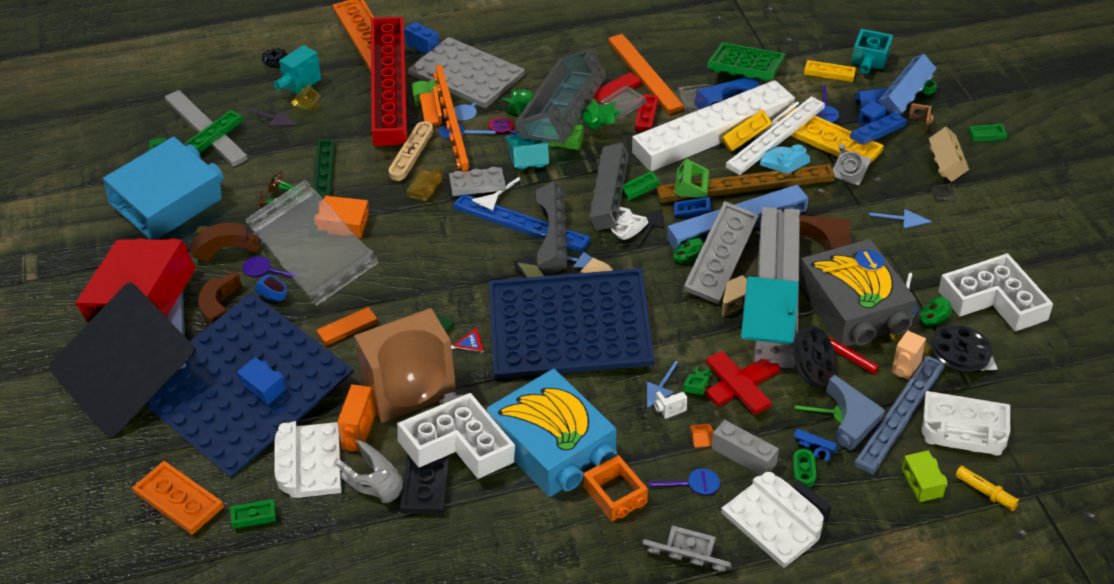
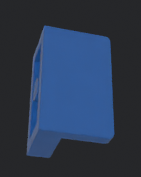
(871, 95)

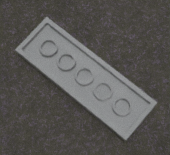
(720, 252)

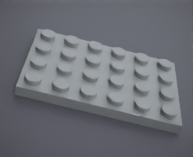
(468, 71)

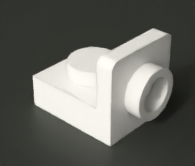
(670, 406)

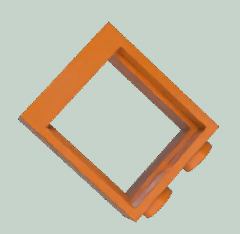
(356, 417)
(607, 471)

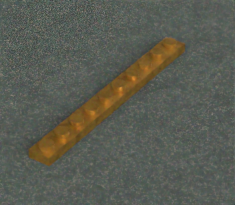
(753, 182)

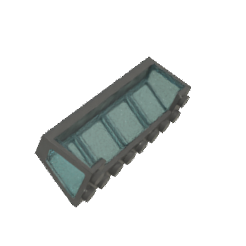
(562, 98)

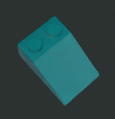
(527, 152)

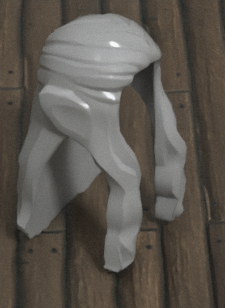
(384, 482)

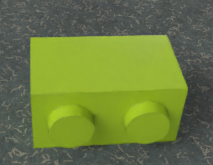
(924, 476)

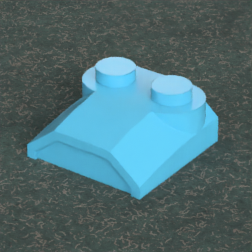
(785, 158)

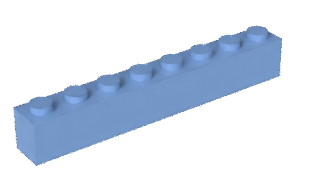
(700, 226)

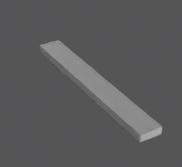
(199, 122)

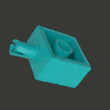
(871, 50)
(298, 70)

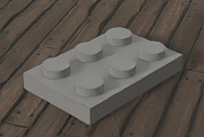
(477, 181)

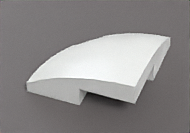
(628, 224)

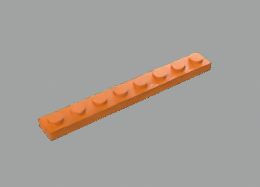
(451, 124)

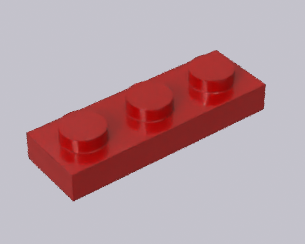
(646, 114)

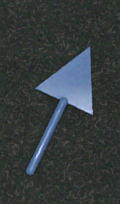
(910, 219)
(581, 262)
(652, 388)

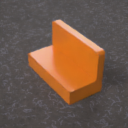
(431, 107)

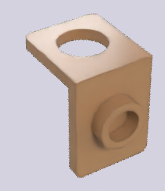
(926, 116)

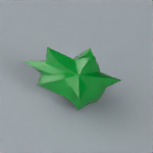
(518, 101)
(598, 115)

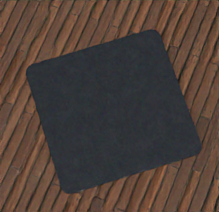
(121, 359)

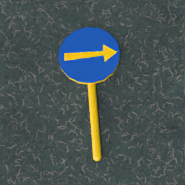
(865, 259)

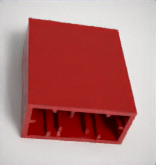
(154, 266)

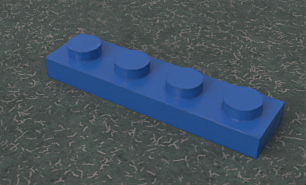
(878, 128)

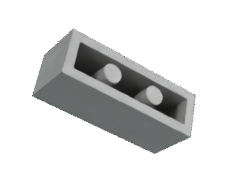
(744, 448)

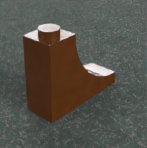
(826, 231)

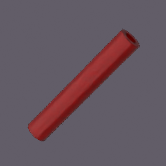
(854, 357)

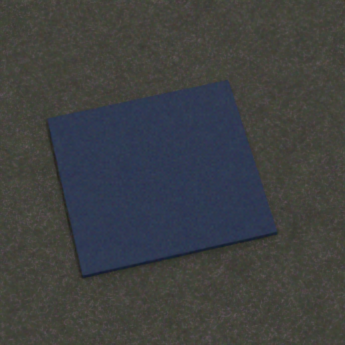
(222, 415)

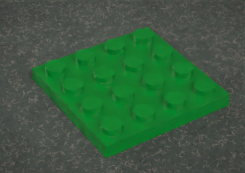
(746, 61)

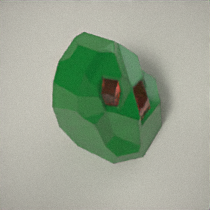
(688, 252)
(936, 312)

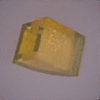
(306, 98)

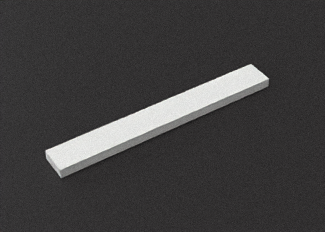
(775, 135)

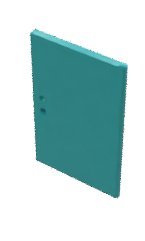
(770, 310)

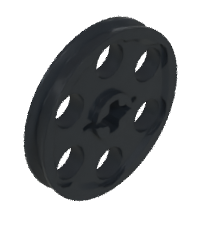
(961, 348)
(814, 356)

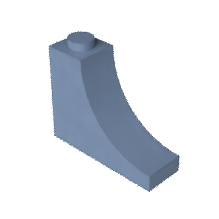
(858, 413)

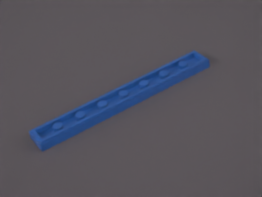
(518, 222)

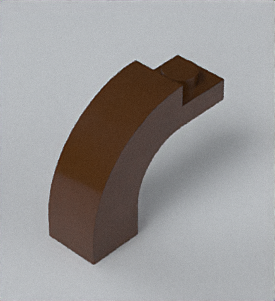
(222, 236)
(214, 293)

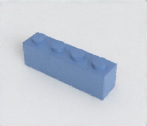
(907, 84)

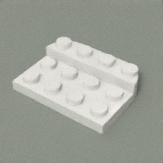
(966, 423)
(307, 459)
(775, 518)

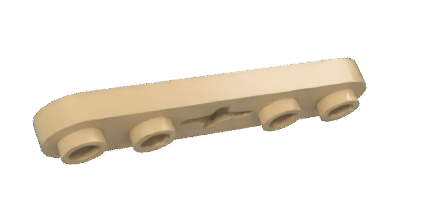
(405, 159)

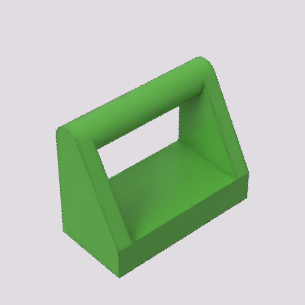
(683, 180)

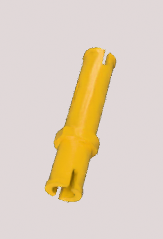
(995, 493)

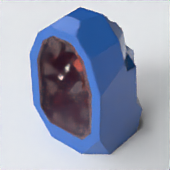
(271, 288)

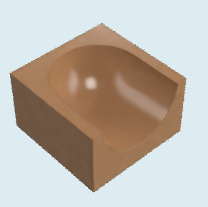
(406, 364)

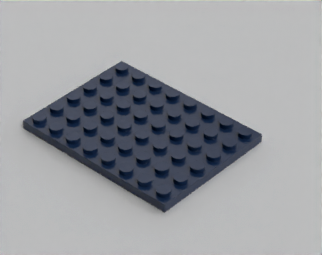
(570, 323)

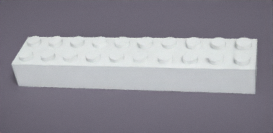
(706, 126)

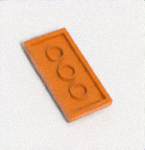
(178, 497)

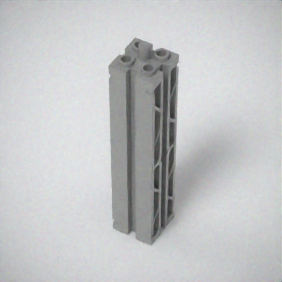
(778, 260)

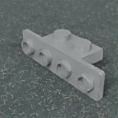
(690, 545)

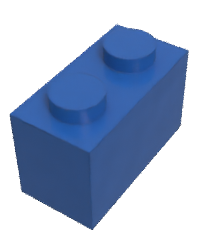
(421, 37)
(262, 380)

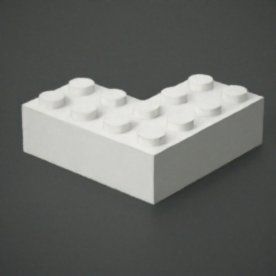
(997, 284)
(459, 428)

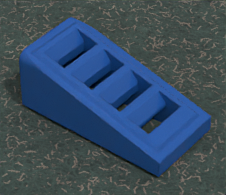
(697, 206)

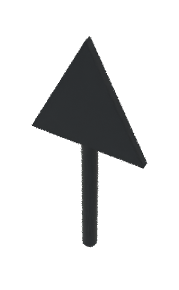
(654, 219)

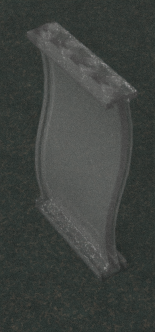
(311, 242)

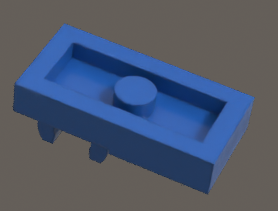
(806, 440)

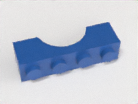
(720, 92)

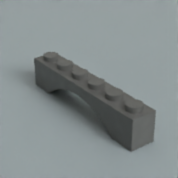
(552, 253)

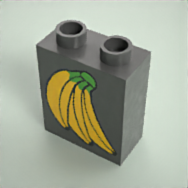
(855, 301)

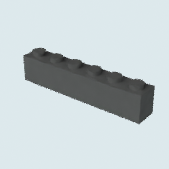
(609, 187)

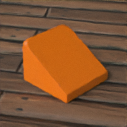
(702, 435)

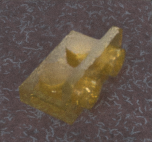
(424, 184)

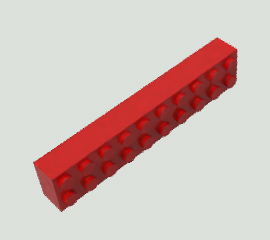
(388, 81)

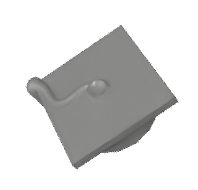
(851, 166)

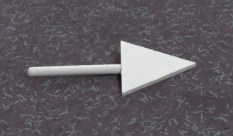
(777, 118)

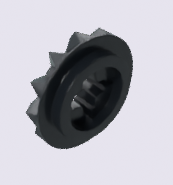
(268, 58)

